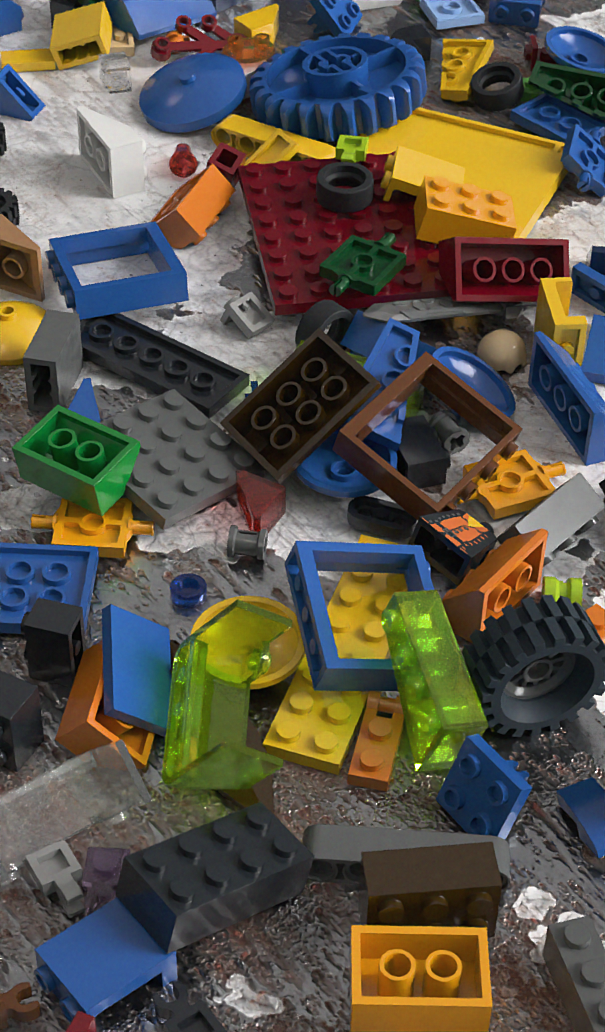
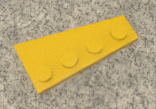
(460, 63)

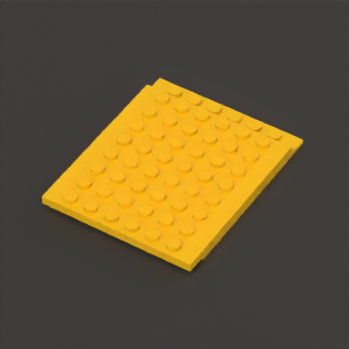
(492, 157)

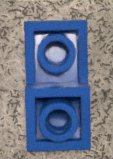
(586, 806)

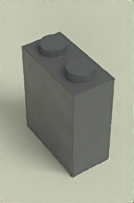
(53, 360)

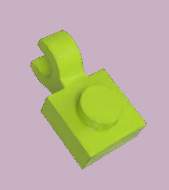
(351, 148)

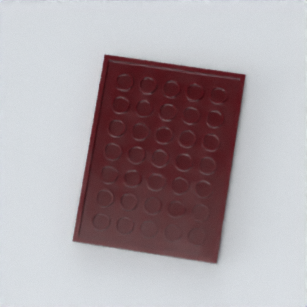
(300, 234)

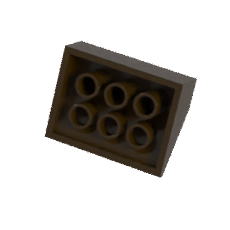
(300, 405)

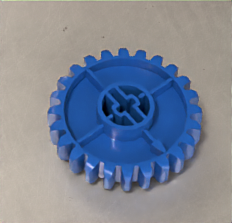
(339, 86)

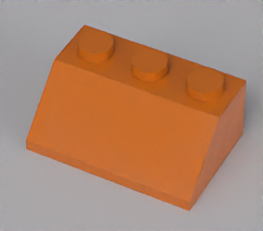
(194, 208)
(500, 580)
(84, 719)

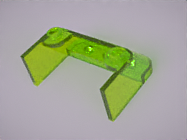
(212, 701)

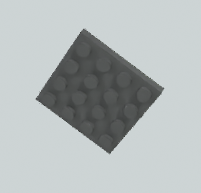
(181, 458)

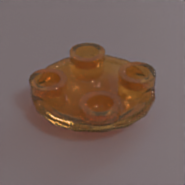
(249, 49)

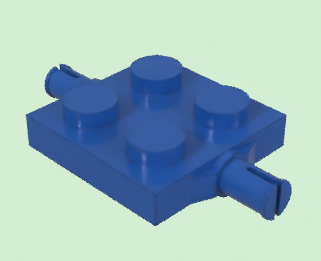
(585, 159)

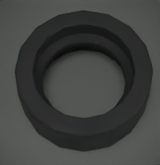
(502, 98)
(344, 175)
(322, 315)

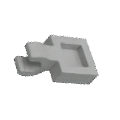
(58, 871)

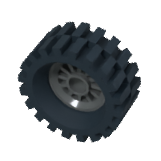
(536, 665)

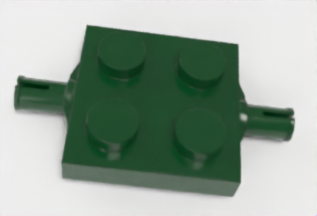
(362, 265)

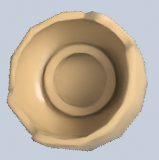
(502, 350)

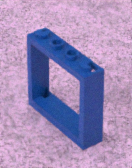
(124, 294)
(302, 568)

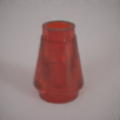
(183, 160)

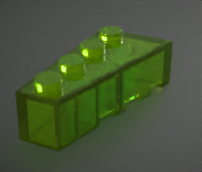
(431, 679)

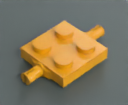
(515, 485)
(81, 527)

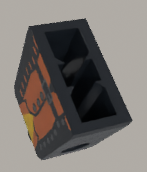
(453, 542)

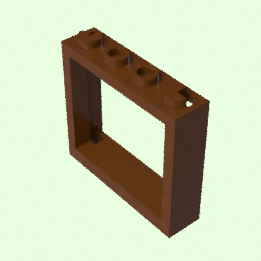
(460, 398)

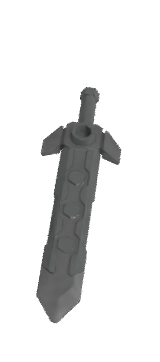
(442, 308)

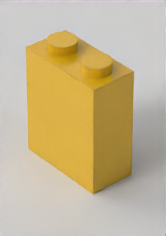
(81, 35)

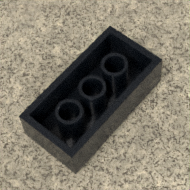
(213, 876)

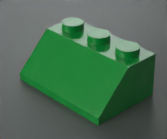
(77, 459)

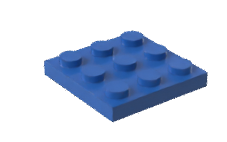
(44, 572)

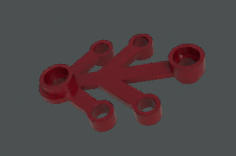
(162, 47)

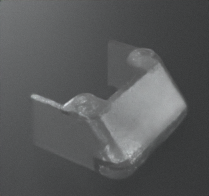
(67, 800)

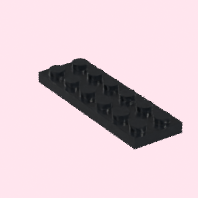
(160, 362)

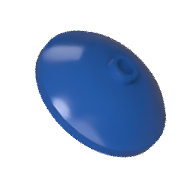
(576, 48)
(478, 376)
(334, 476)

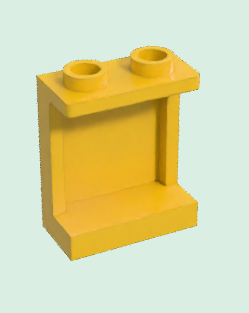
(407, 169)
(553, 316)

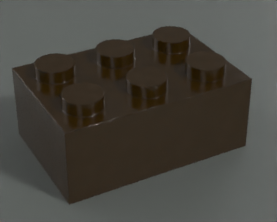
(431, 887)

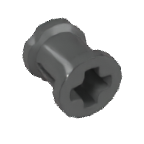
(449, 432)
(247, 542)

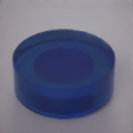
(188, 591)

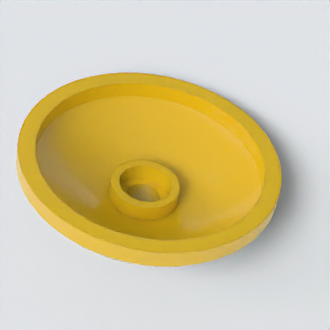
(17, 328)
(285, 651)

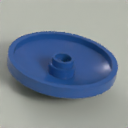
(193, 92)

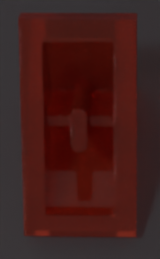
(260, 500)

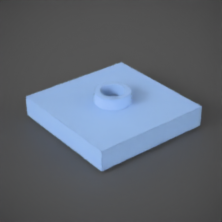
(452, 13)

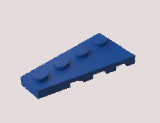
(388, 360)

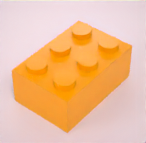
(461, 210)
(419, 979)

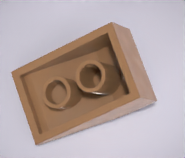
(20, 262)

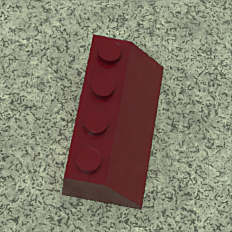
(500, 267)

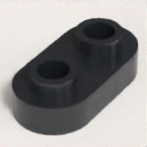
(380, 517)

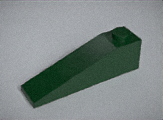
(571, 85)

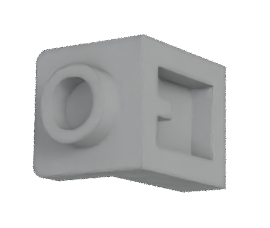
(247, 314)

